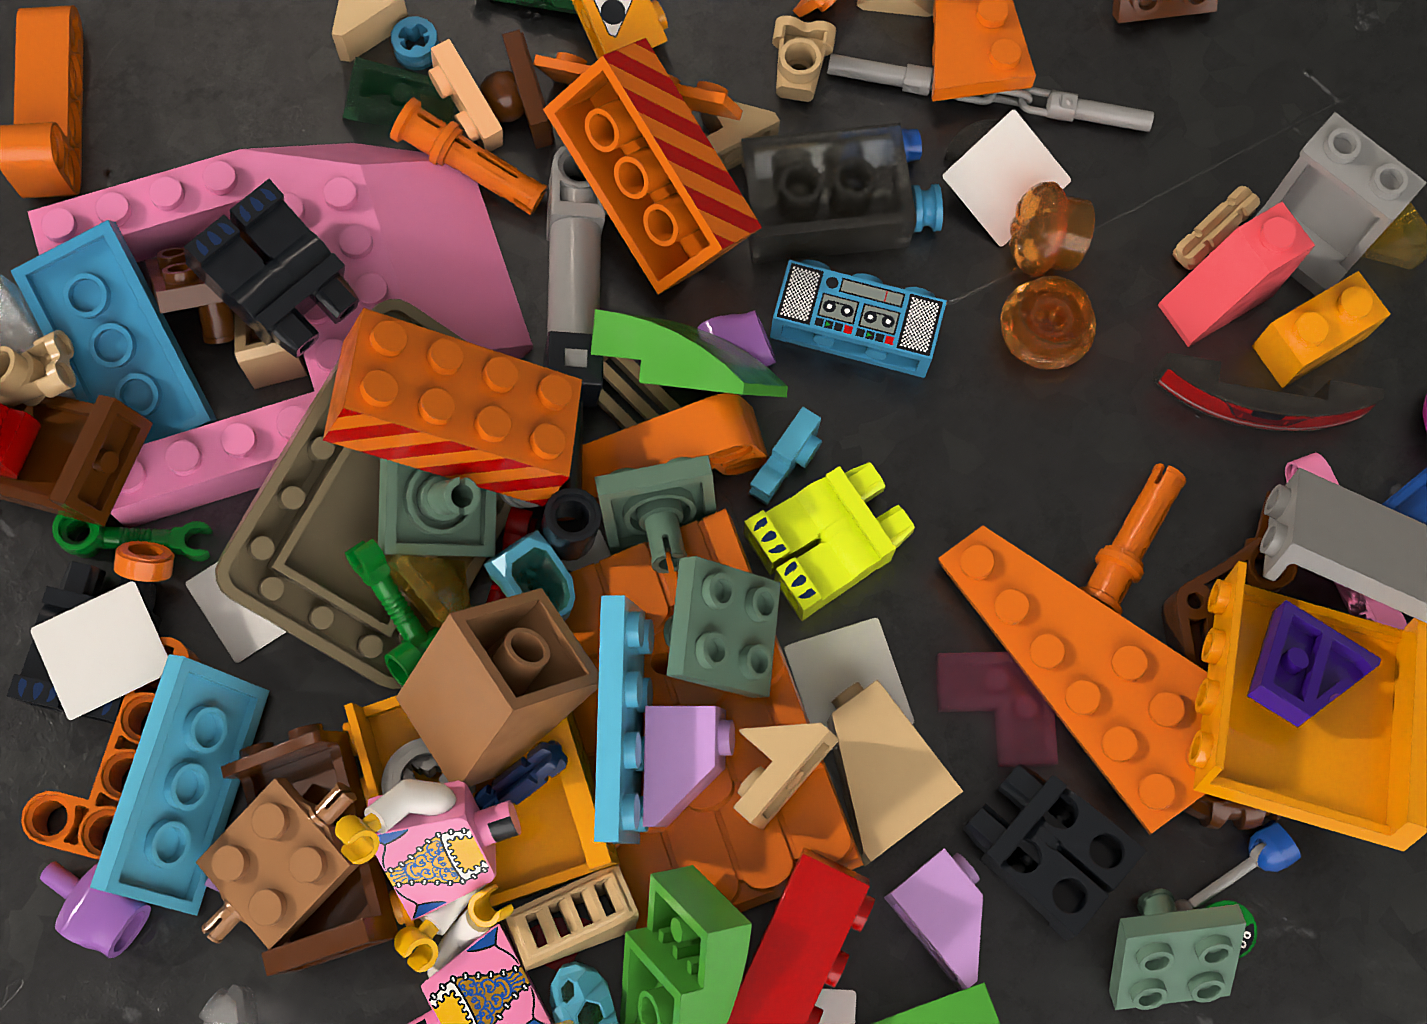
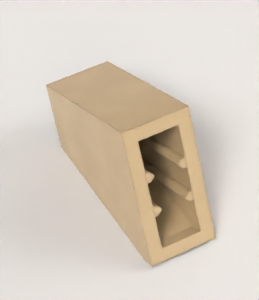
(884, 769)

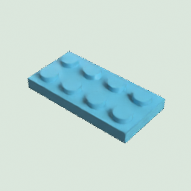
(621, 705)
(175, 786)

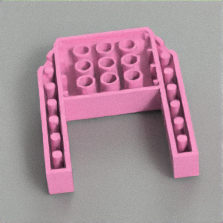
(381, 210)

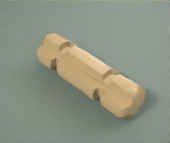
(1216, 227)

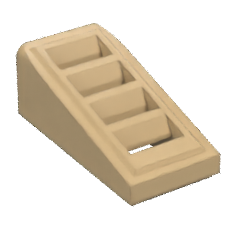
(586, 891)

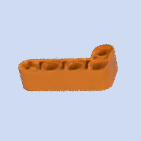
(45, 141)
(714, 426)
(91, 816)

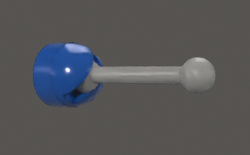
(1268, 848)

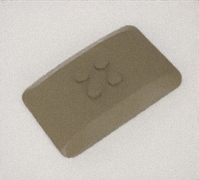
(295, 534)

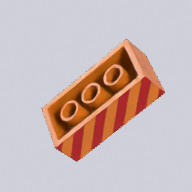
(651, 165)
(453, 408)

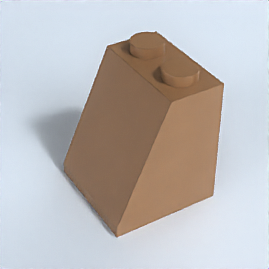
(496, 685)

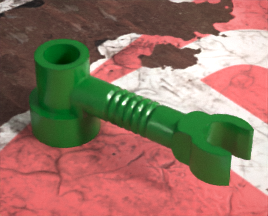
(105, 537)
(371, 565)

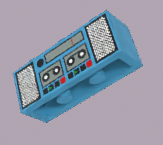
(858, 317)

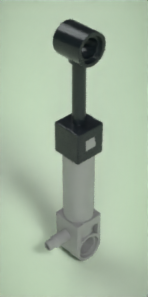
(574, 240)

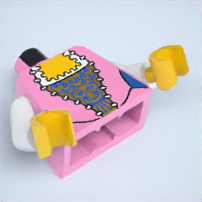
(433, 852)
(480, 973)

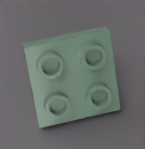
(654, 504)
(433, 514)
(723, 628)
(1175, 953)

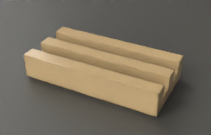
(653, 391)

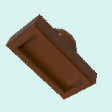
(518, 91)

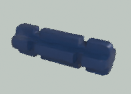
(524, 776)

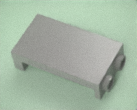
(1343, 198)
(1347, 542)

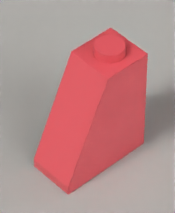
(1237, 274)

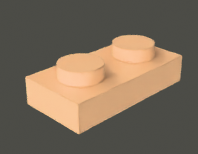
(454, 80)

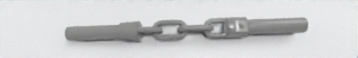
(1059, 105)

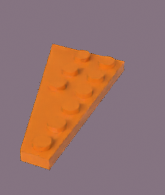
(1100, 673)

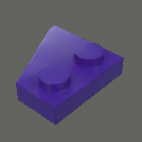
(1305, 665)

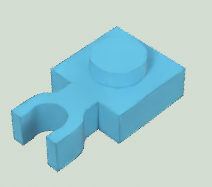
(795, 447)

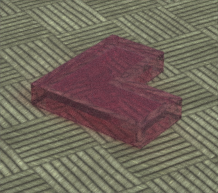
(999, 685)

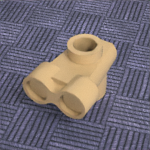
(801, 55)
(36, 372)

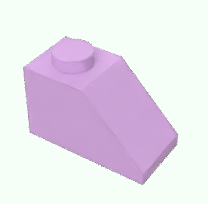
(681, 757)
(944, 914)

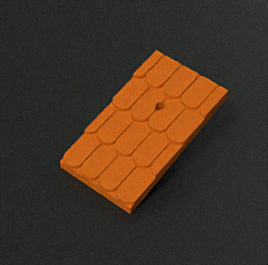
(734, 855)

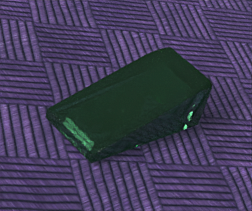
(381, 91)

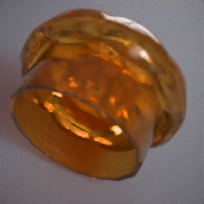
(1050, 230)
(1048, 323)

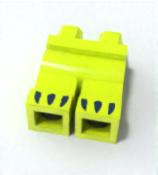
(827, 537)

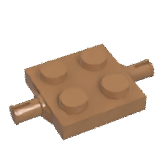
(277, 862)

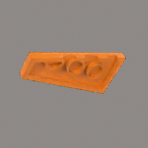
(978, 49)

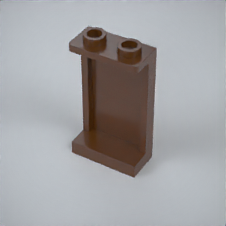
(78, 457)
(360, 908)

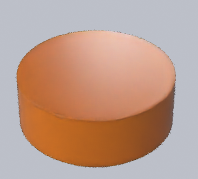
(144, 561)

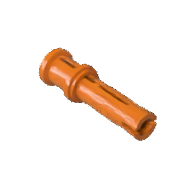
(447, 145)
(1121, 562)

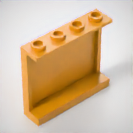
(1347, 766)
(554, 820)

